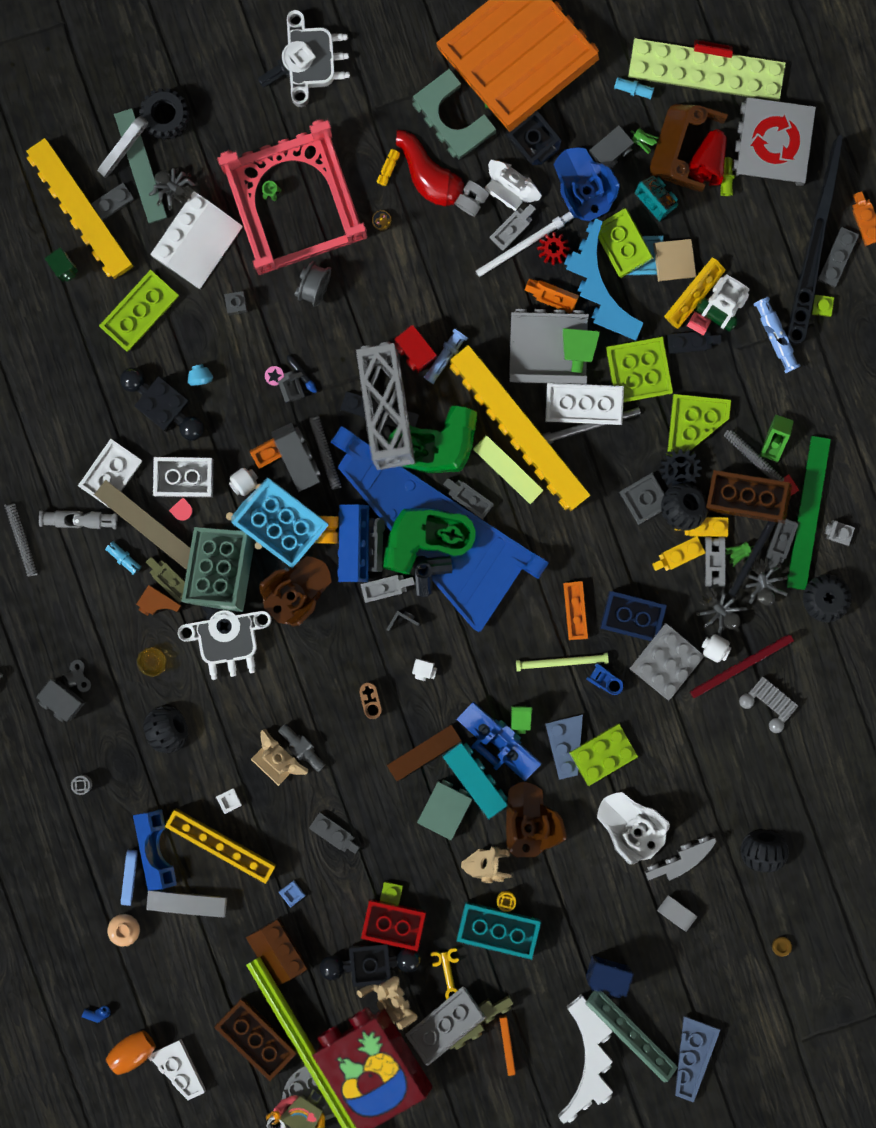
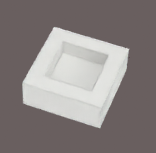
(302, 55)
(228, 801)

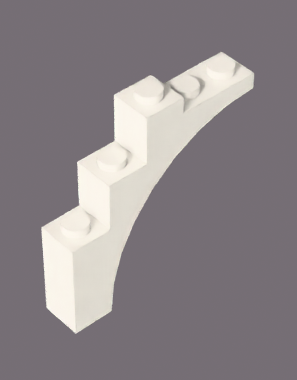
(596, 1061)

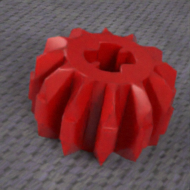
(548, 252)

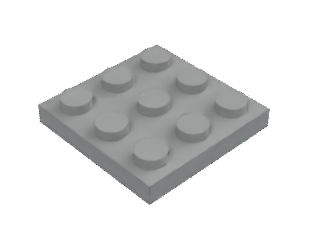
(667, 662)

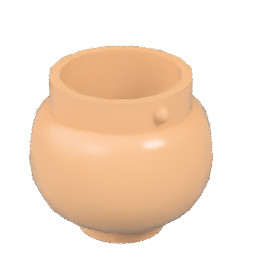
(123, 930)

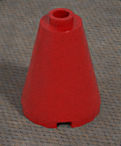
(709, 159)

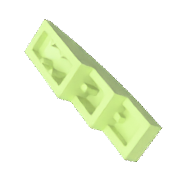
(507, 469)

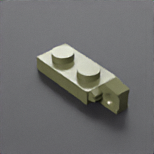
(167, 578)

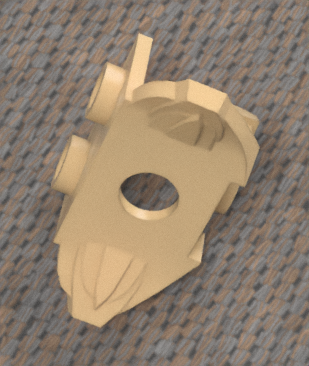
(275, 760)
(474, 865)

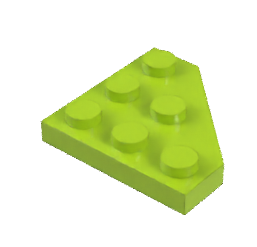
(695, 419)

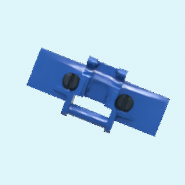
(503, 737)

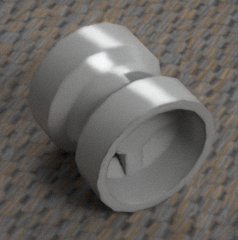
(83, 782)

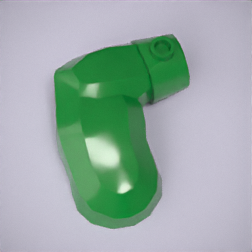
(443, 449)
(428, 531)

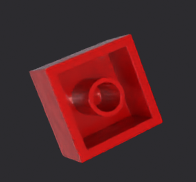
(415, 349)

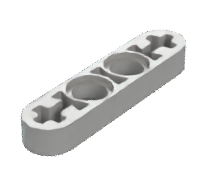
(123, 146)

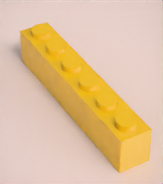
(220, 845)

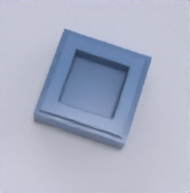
(292, 893)

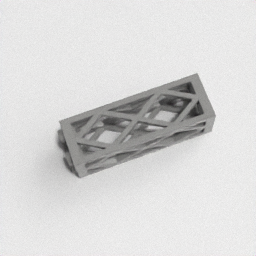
(381, 357)

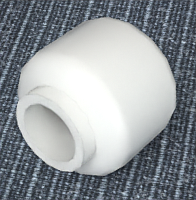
(243, 481)
(716, 648)

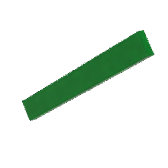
(808, 512)

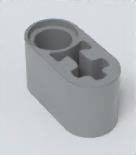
(677, 913)

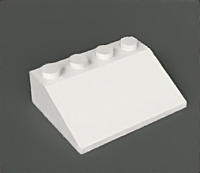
(196, 240)

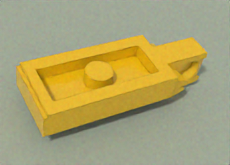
(710, 528)
(679, 554)

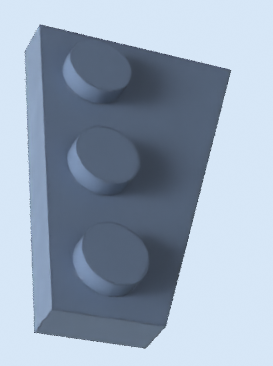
(563, 738)

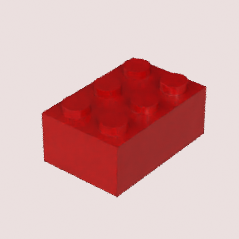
(393, 924)

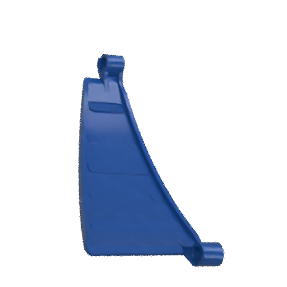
(481, 573)

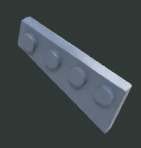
(695, 1052)

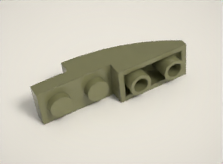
(489, 1011)

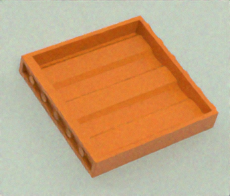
(518, 55)

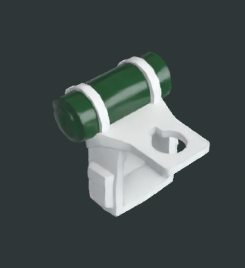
(722, 305)

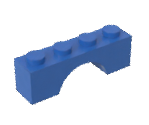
(156, 870)

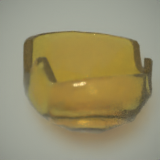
(151, 661)

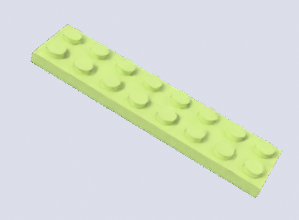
(705, 71)

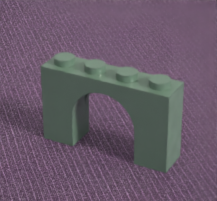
(459, 141)

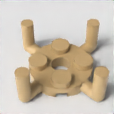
(391, 998)

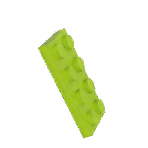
(139, 311)

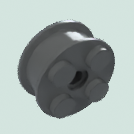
(313, 283)

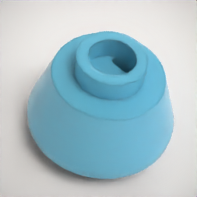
(199, 375)

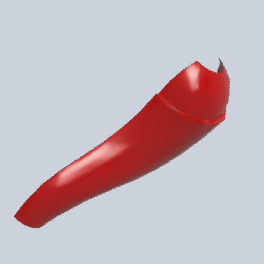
(429, 178)

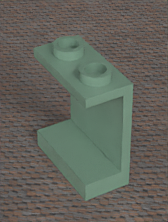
(445, 809)

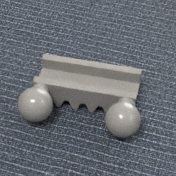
(773, 699)

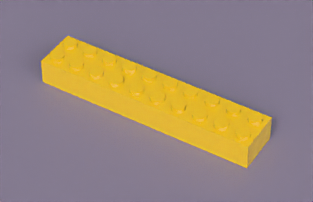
(519, 428)

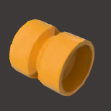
(329, 535)

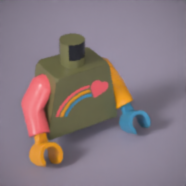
(300, 1111)

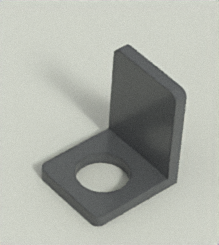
(406, 615)

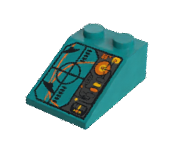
(656, 197)

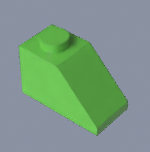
(777, 438)
(521, 719)

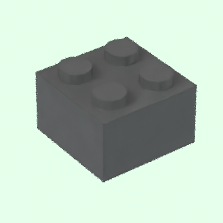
(60, 700)

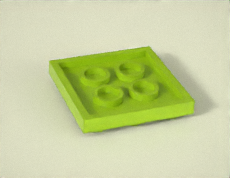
(640, 369)

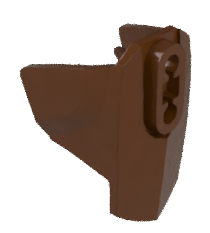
(305, 580)
(527, 811)

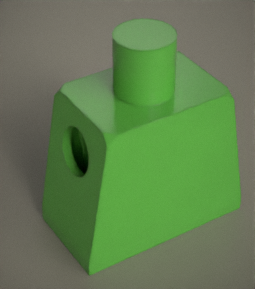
(579, 347)

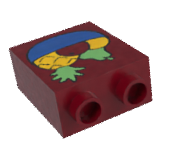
(371, 1068)

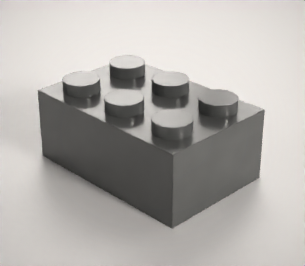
(296, 456)

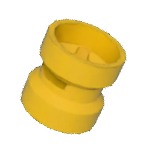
(508, 899)

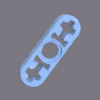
(129, 877)

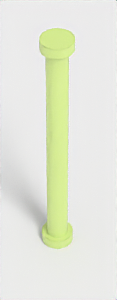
(562, 662)

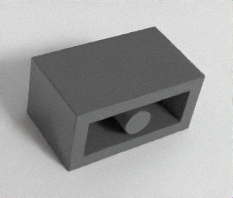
(612, 147)

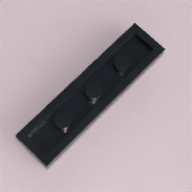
(354, 404)

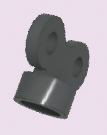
(76, 677)

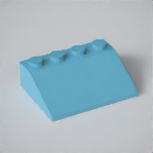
(279, 522)

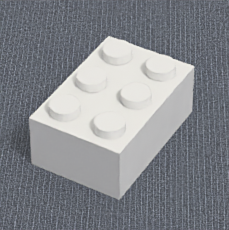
(183, 477)

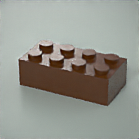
(749, 496)
(256, 1038)

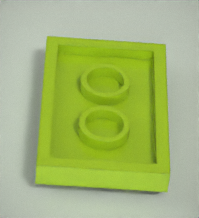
(624, 243)
(603, 754)

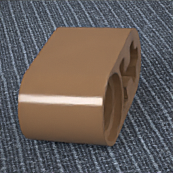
(365, 697)

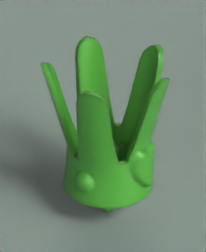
(641, 137)
(269, 189)
(738, 552)

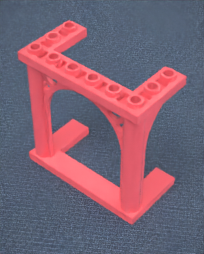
(235, 170)

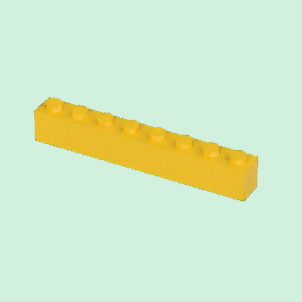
(80, 209)

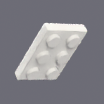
(113, 465)

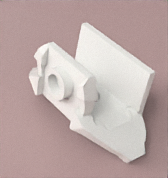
(510, 185)

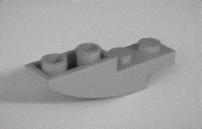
(689, 855)

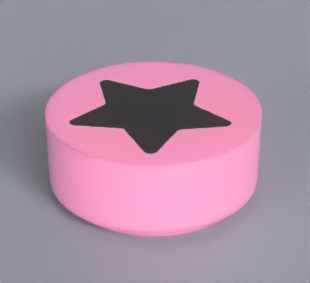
(273, 375)

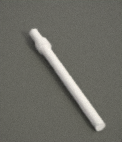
(557, 223)

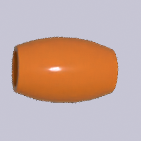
(130, 1052)

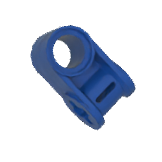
(604, 679)

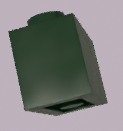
(61, 265)

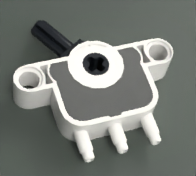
(319, 71)
(224, 645)

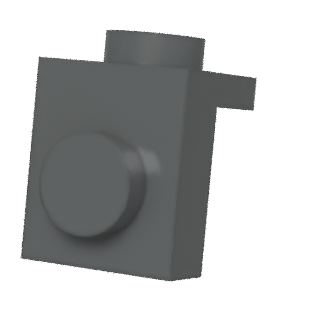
(291, 386)

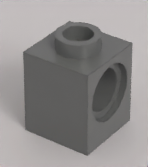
(236, 303)

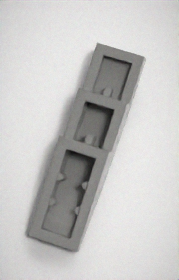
(186, 903)

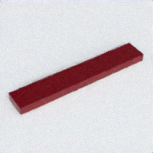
(742, 665)

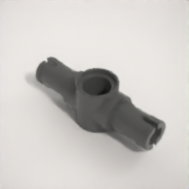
(301, 747)

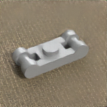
(714, 561)

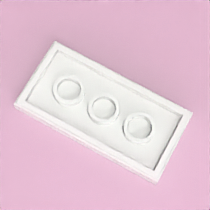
(584, 403)

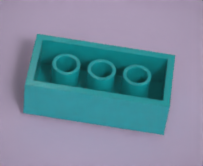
(475, 780)
(498, 930)

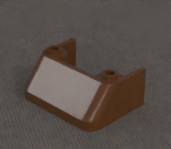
(665, 161)

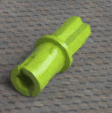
(726, 185)

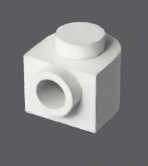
(424, 669)

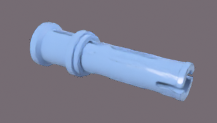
(450, 348)

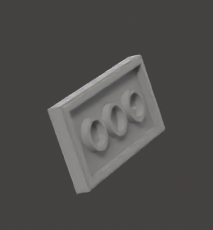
(445, 1026)

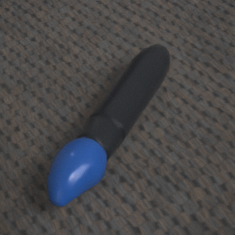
(297, 368)

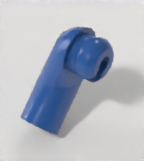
(98, 1015)

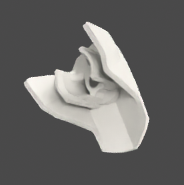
(622, 817)

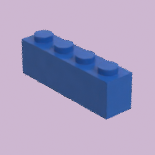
(353, 543)

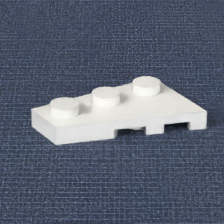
(178, 1067)

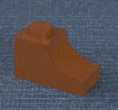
(154, 600)

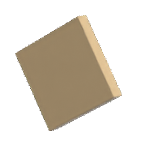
(674, 260)

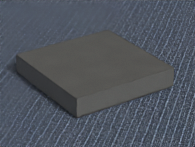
(643, 498)

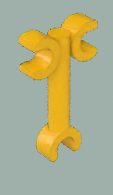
(445, 959)

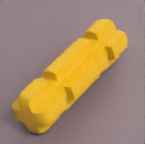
(388, 167)

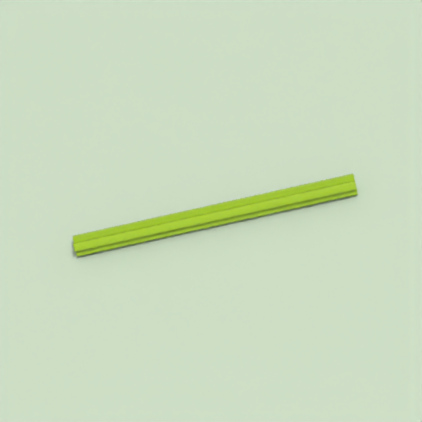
(297, 1037)

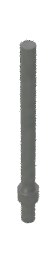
(550, 437)

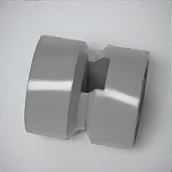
(468, 204)

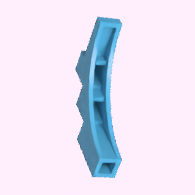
(586, 265)

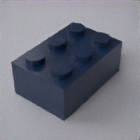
(632, 616)
(609, 976)

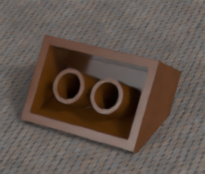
(277, 951)

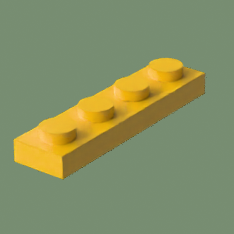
(694, 293)

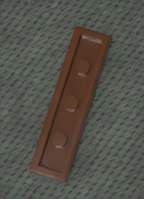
(424, 753)

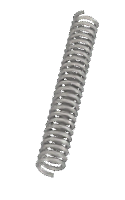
(768, 472)
(331, 477)
(26, 560)

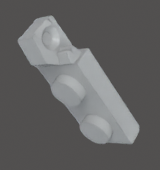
(512, 227)
(385, 587)

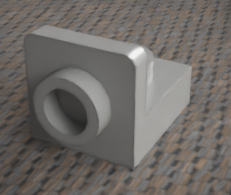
(839, 532)

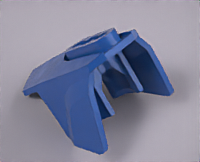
(580, 172)

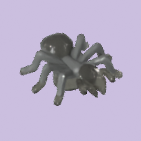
(171, 186)
(764, 585)
(722, 613)

